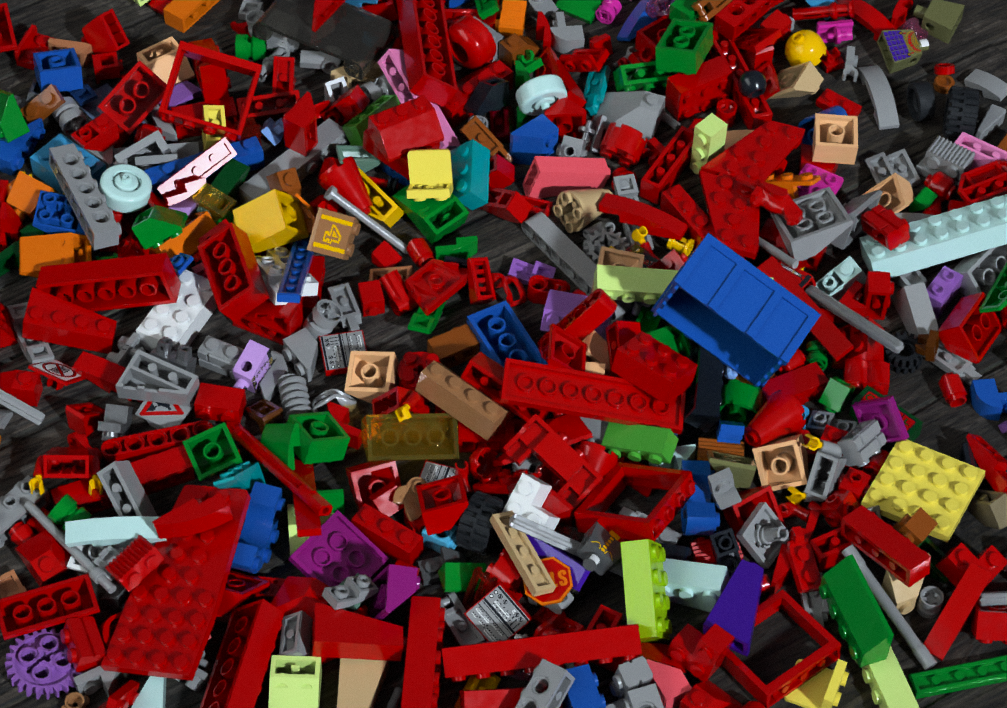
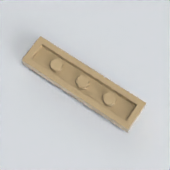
(523, 555)

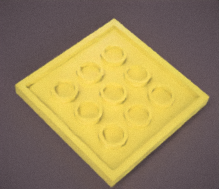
(924, 479)

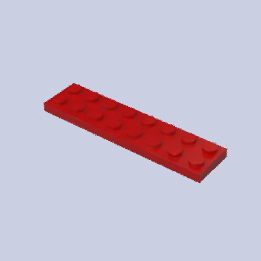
(587, 395)

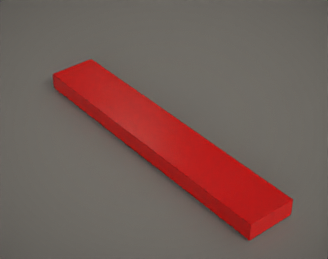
(824, 329)
(306, 519)

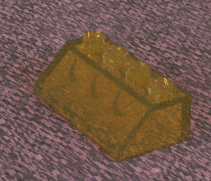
(417, 438)

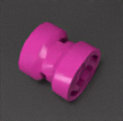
(608, 10)

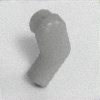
(598, 226)

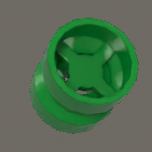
(816, 353)

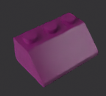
(395, 586)

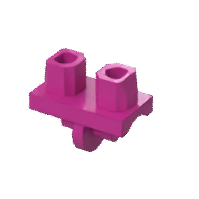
(835, 30)

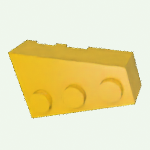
(384, 208)

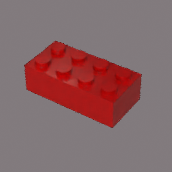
(233, 272)

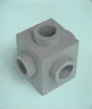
(571, 143)

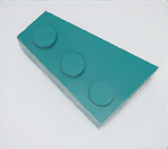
(471, 174)

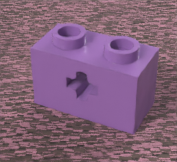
(944, 289)

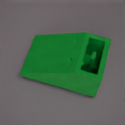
(433, 217)

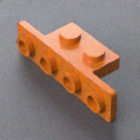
(790, 181)

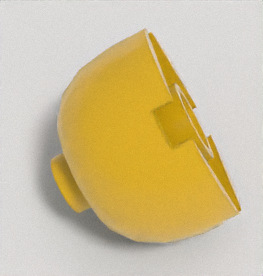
(804, 47)

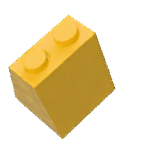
(271, 220)

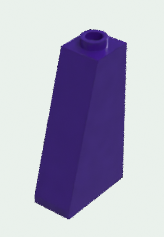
(578, 572)
(738, 606)

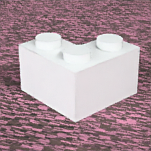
(528, 501)

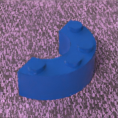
(698, 513)
(259, 528)

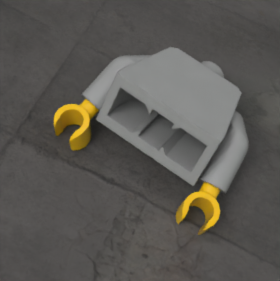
(824, 473)

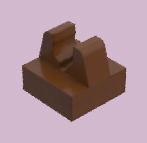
(929, 345)

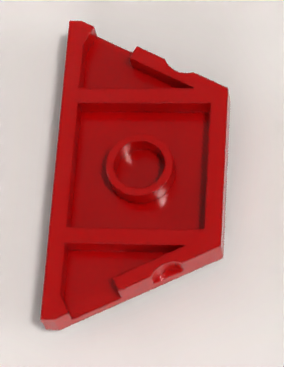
(436, 283)

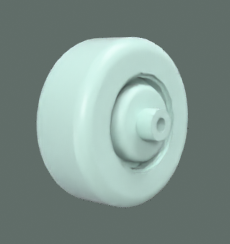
(539, 94)
(125, 188)

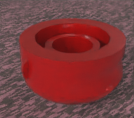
(471, 43)

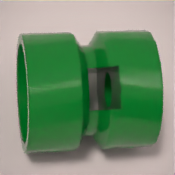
(250, 47)
(66, 511)

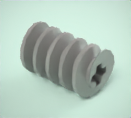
(294, 395)

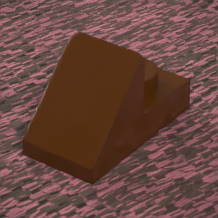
(265, 413)

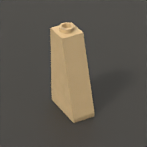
(360, 682)

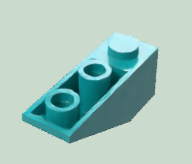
(241, 477)

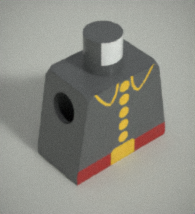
(600, 548)

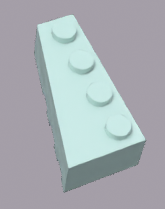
(695, 583)

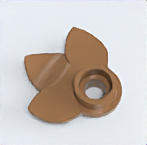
(408, 496)

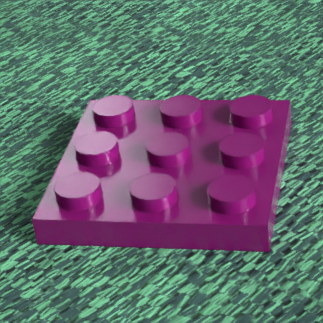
(338, 553)

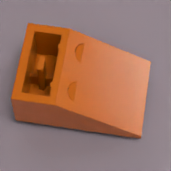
(51, 250)

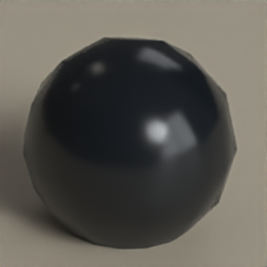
(752, 83)

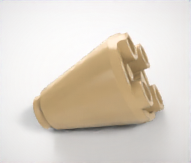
(578, 207)

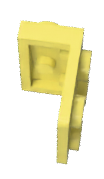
(430, 174)
(821, 689)

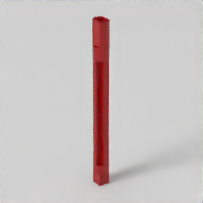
(279, 469)

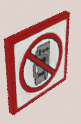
(56, 371)

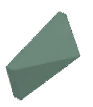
(363, 159)

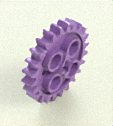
(43, 663)

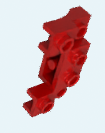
(558, 456)

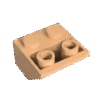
(160, 59)

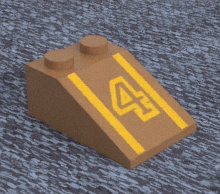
(334, 234)

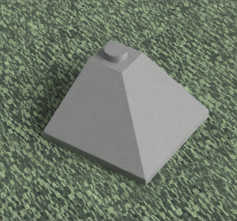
(634, 108)
(821, 224)

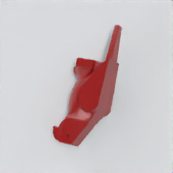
(773, 199)

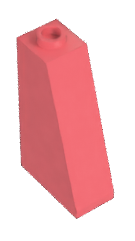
(552, 175)

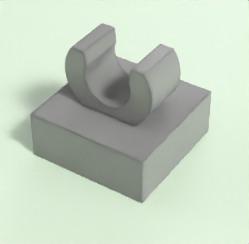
(104, 557)

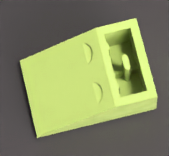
(295, 682)

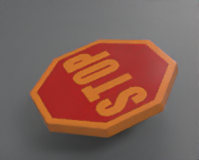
(562, 579)

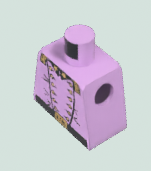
(252, 366)

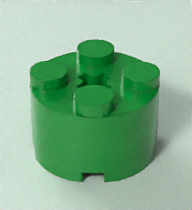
(740, 401)

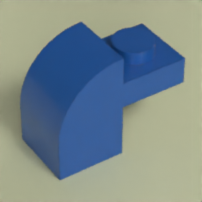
(987, 399)

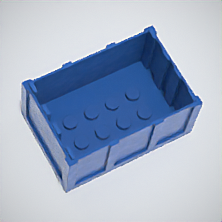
(735, 311)

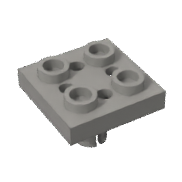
(774, 534)

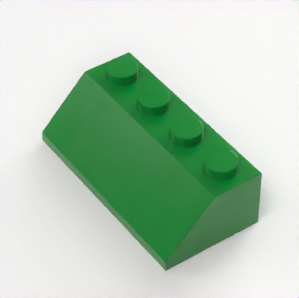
(856, 612)

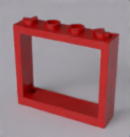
(217, 59)
(680, 488)
(798, 674)

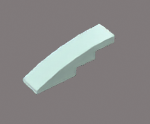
(110, 531)

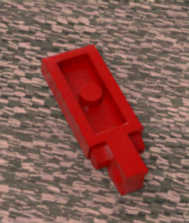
(802, 561)

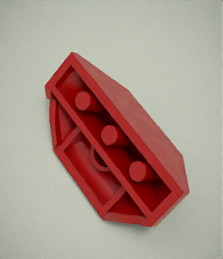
(983, 182)

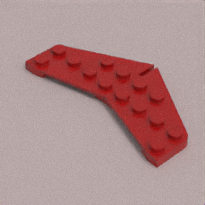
(728, 200)

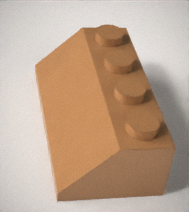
(462, 400)

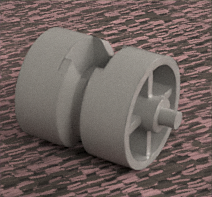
(377, 89)
(69, 116)
(323, 318)

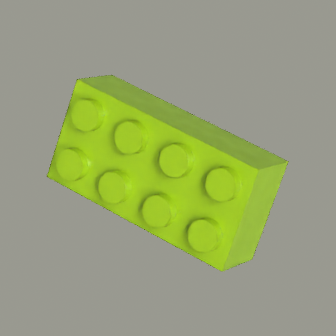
(645, 589)

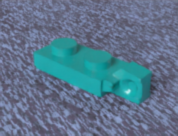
(596, 89)

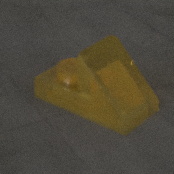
(214, 201)

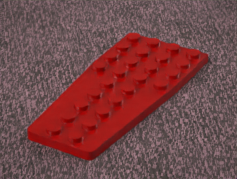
(178, 602)

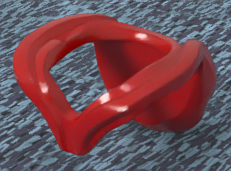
(500, 280)

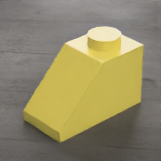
(216, 115)

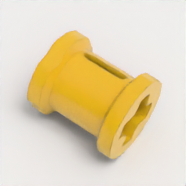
(683, 245)

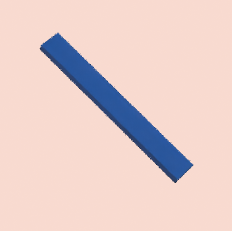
(295, 272)

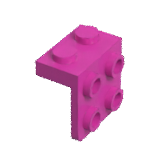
(827, 180)

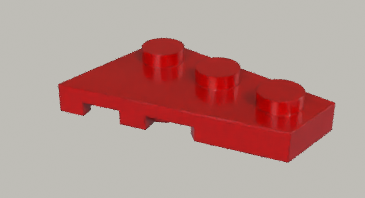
(757, 39)

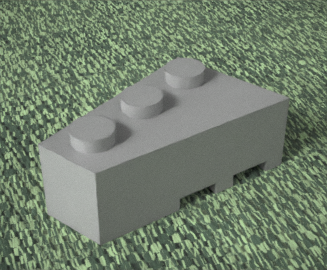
(157, 381)

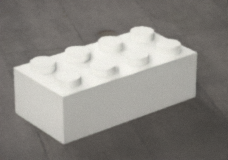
(182, 319)

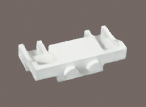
(272, 270)

